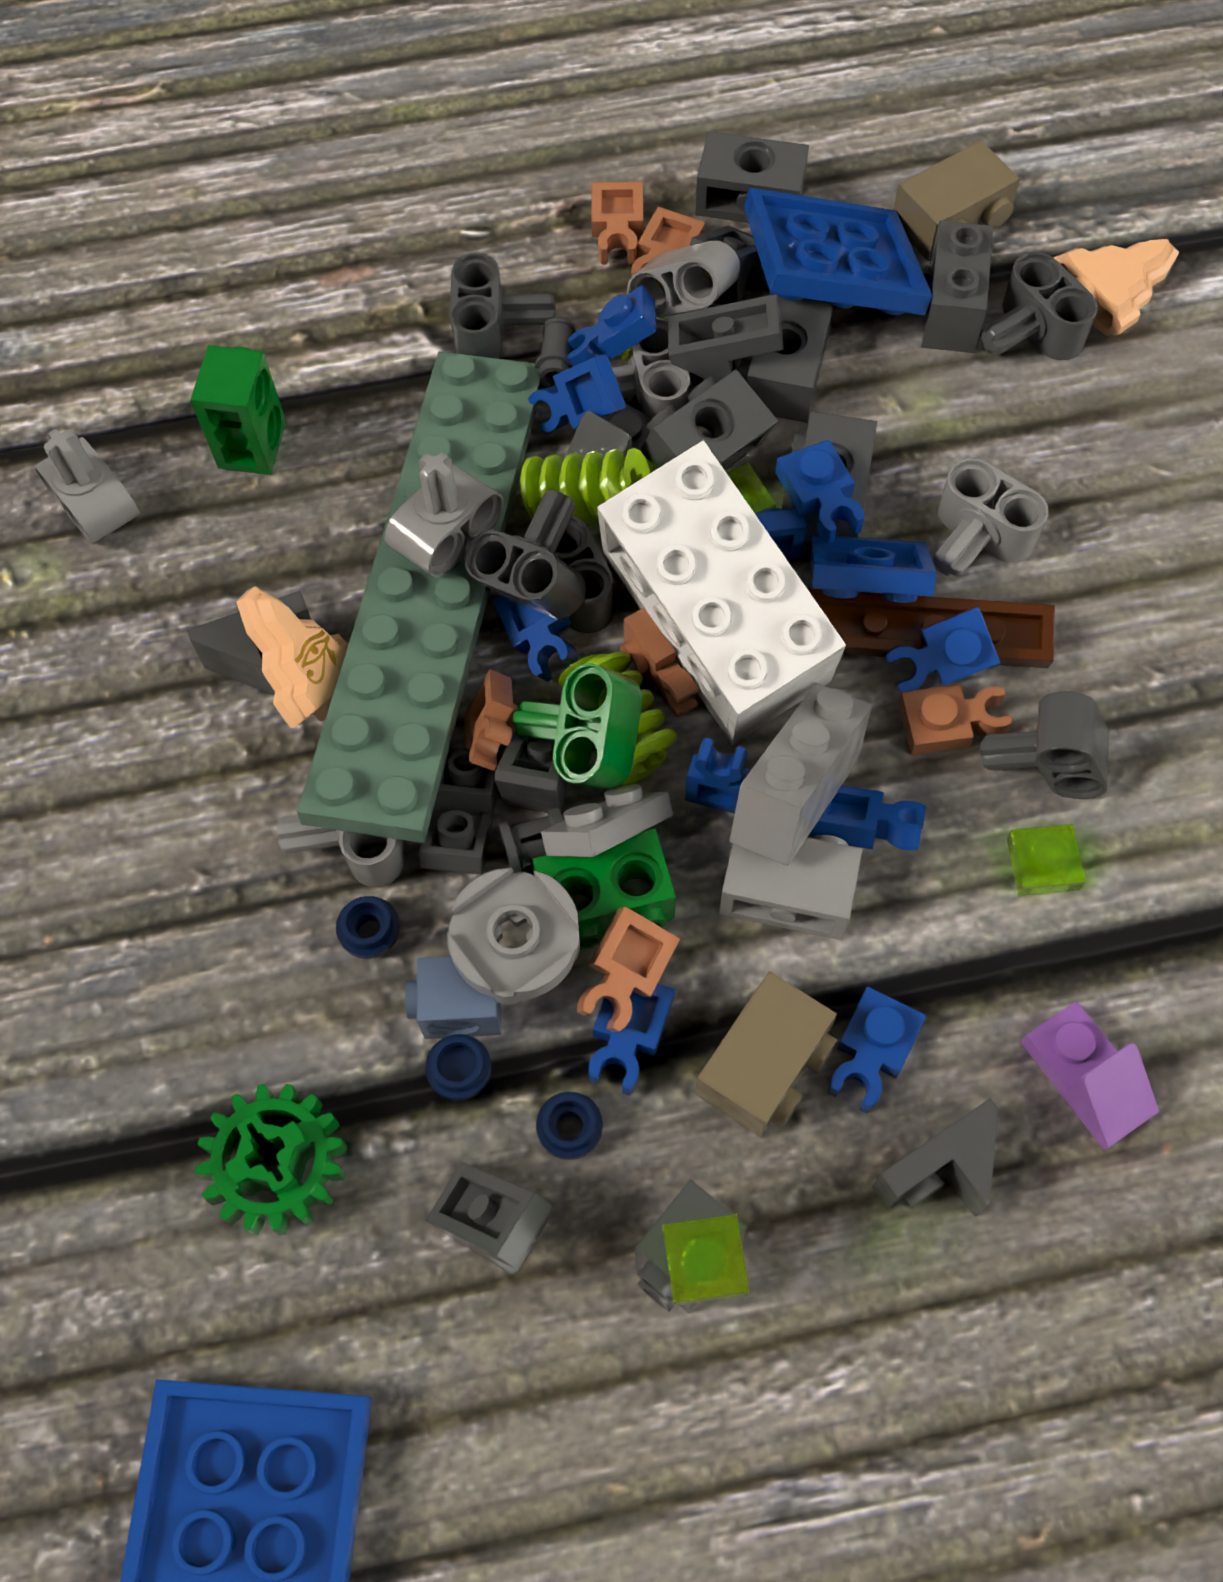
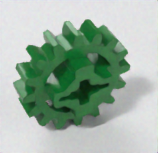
(247, 1170)

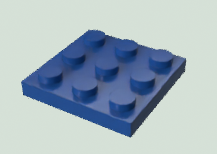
(836, 253)
(247, 1485)

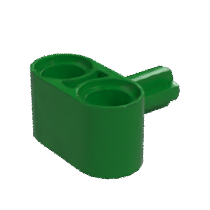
(582, 725)

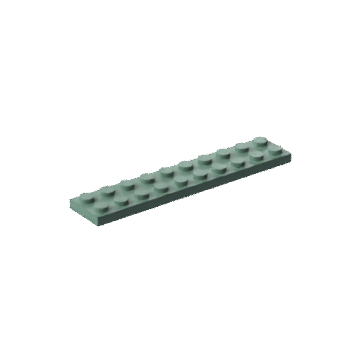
(417, 631)

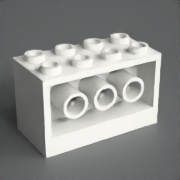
(719, 591)

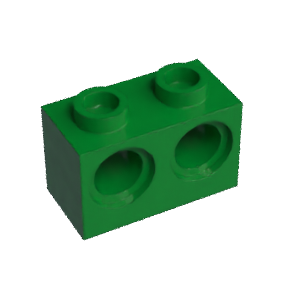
(239, 409)
(601, 882)

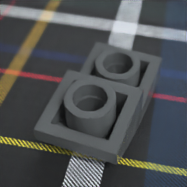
(461, 816)

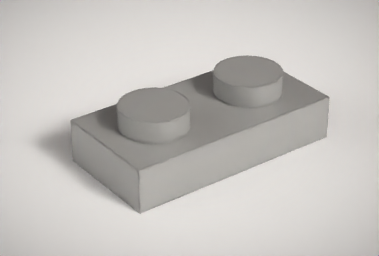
(598, 827)

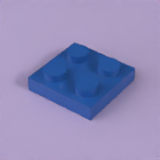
(882, 566)

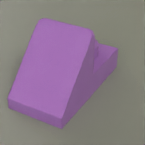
(1097, 1081)

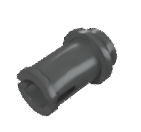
(555, 349)

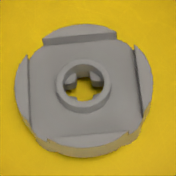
(513, 972)

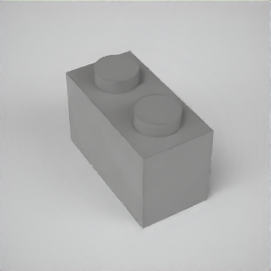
(805, 897)

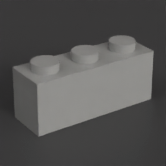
(799, 774)

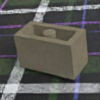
(962, 188)
(766, 1055)

